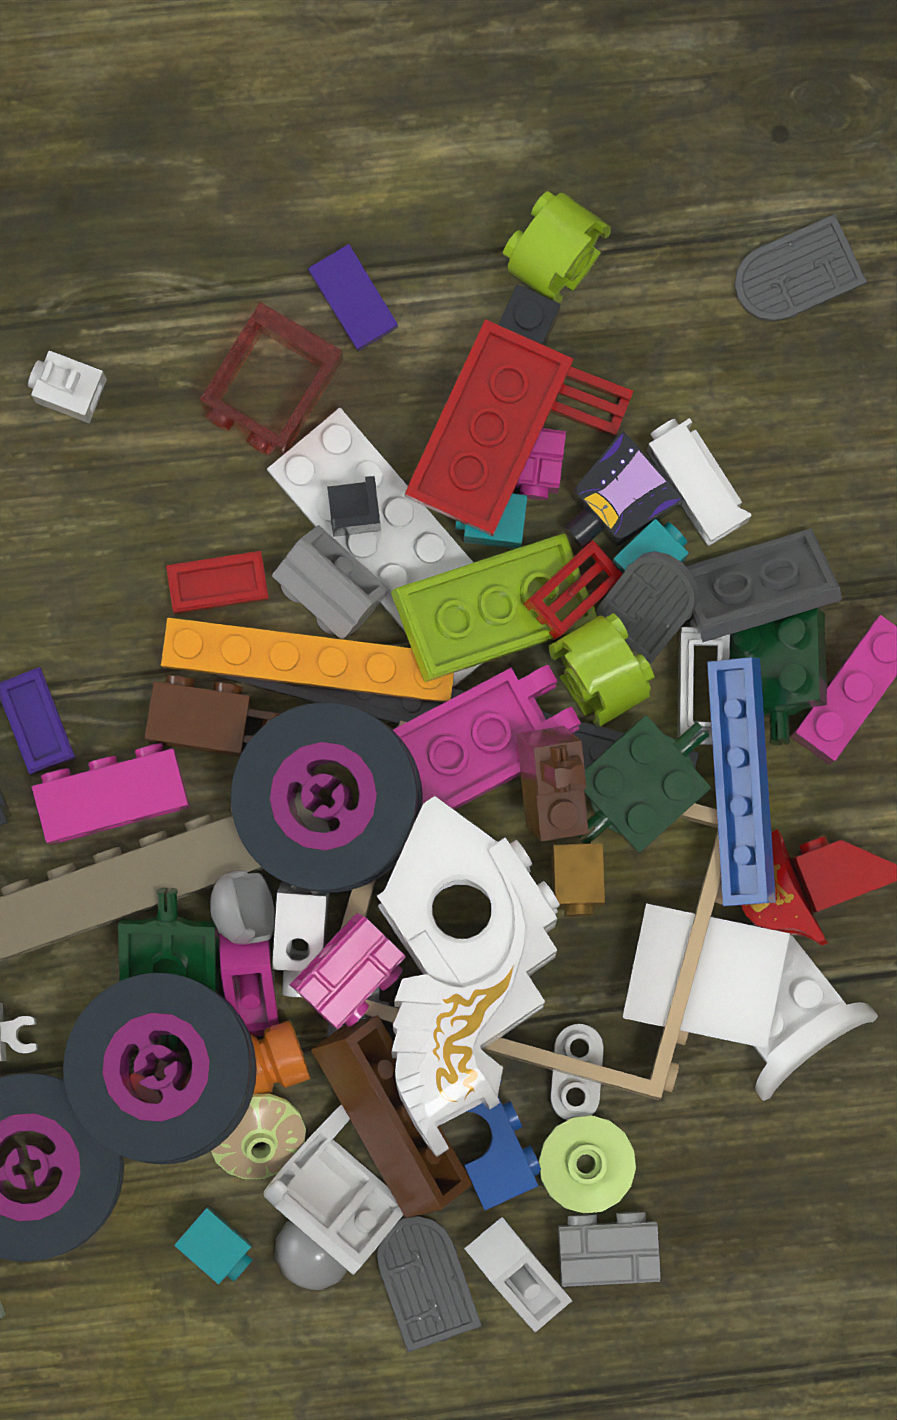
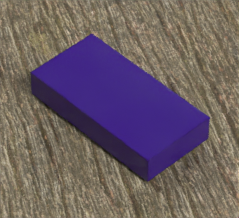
(353, 298)
(35, 721)

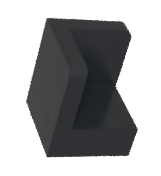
(354, 508)

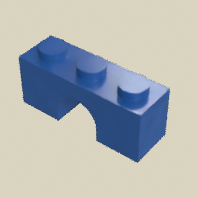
(504, 1167)

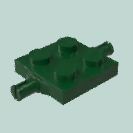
(791, 666)
(643, 783)
(170, 947)

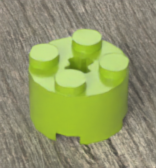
(556, 245)
(602, 669)

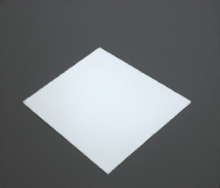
(733, 981)

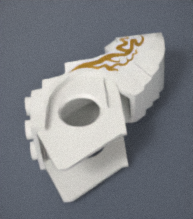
(468, 986)

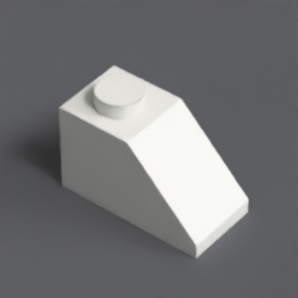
(518, 1274)

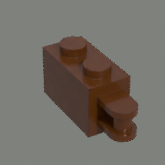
(201, 717)

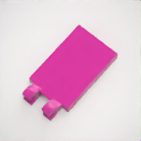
(472, 738)

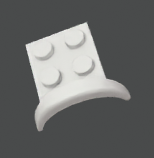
(804, 1019)
(334, 1197)

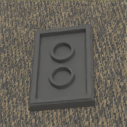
(762, 585)

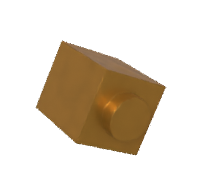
(578, 878)

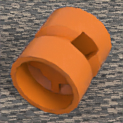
(279, 1059)

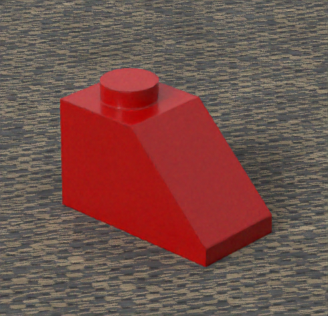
(839, 872)

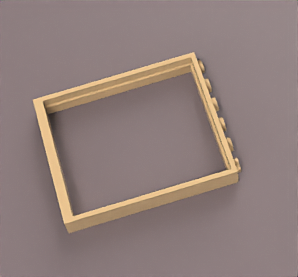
(663, 1071)

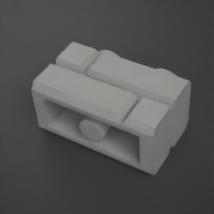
(330, 583)
(608, 1251)

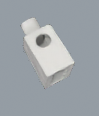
(302, 916)

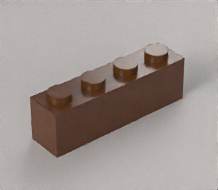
(363, 1077)

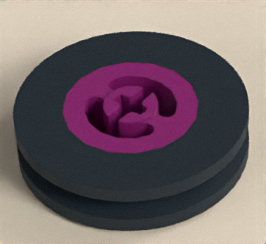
(286, 757)
(134, 1017)
(89, 1172)

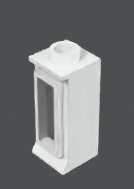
(697, 477)
(688, 639)

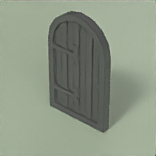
(798, 272)
(652, 601)
(425, 1283)

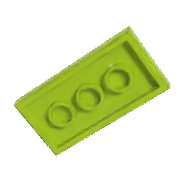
(480, 610)

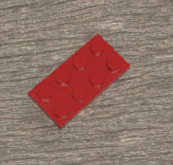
(488, 427)

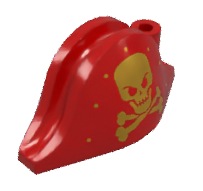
(791, 910)

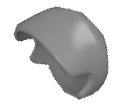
(243, 907)
(305, 1261)

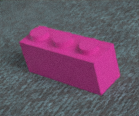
(851, 693)
(110, 794)

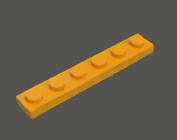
(299, 660)

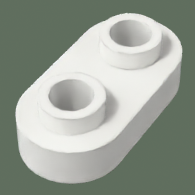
(563, 1082)

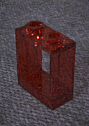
(296, 339)

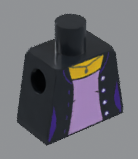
(621, 495)

